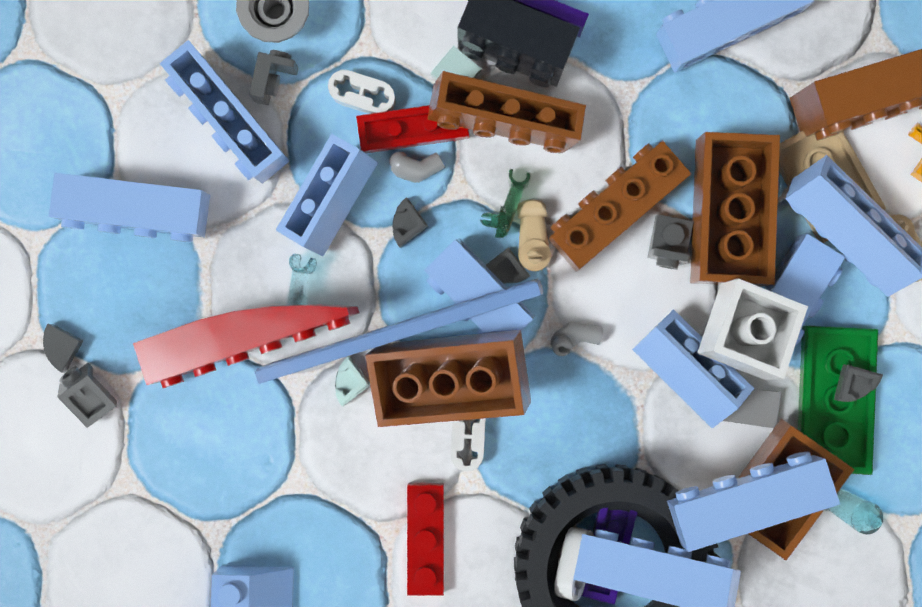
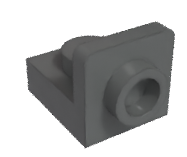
(265, 80)
(670, 241)
(85, 395)

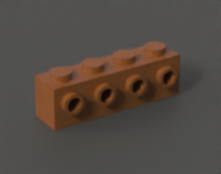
(506, 112)
(619, 205)

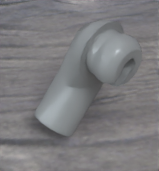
(415, 170)
(572, 334)

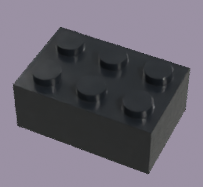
(517, 39)

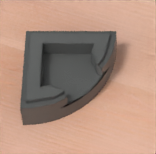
(407, 223)
(507, 268)
(60, 347)
(855, 383)

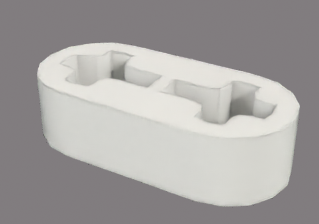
(364, 85)
(477, 443)
(565, 585)

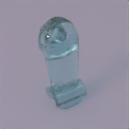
(299, 280)
(858, 512)

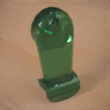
(504, 220)

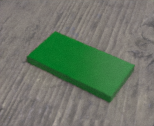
(836, 425)

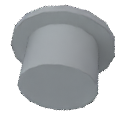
(272, 19)

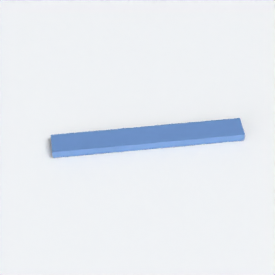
(400, 330)

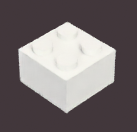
(752, 329)

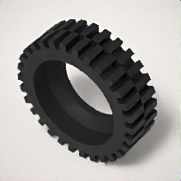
(571, 502)

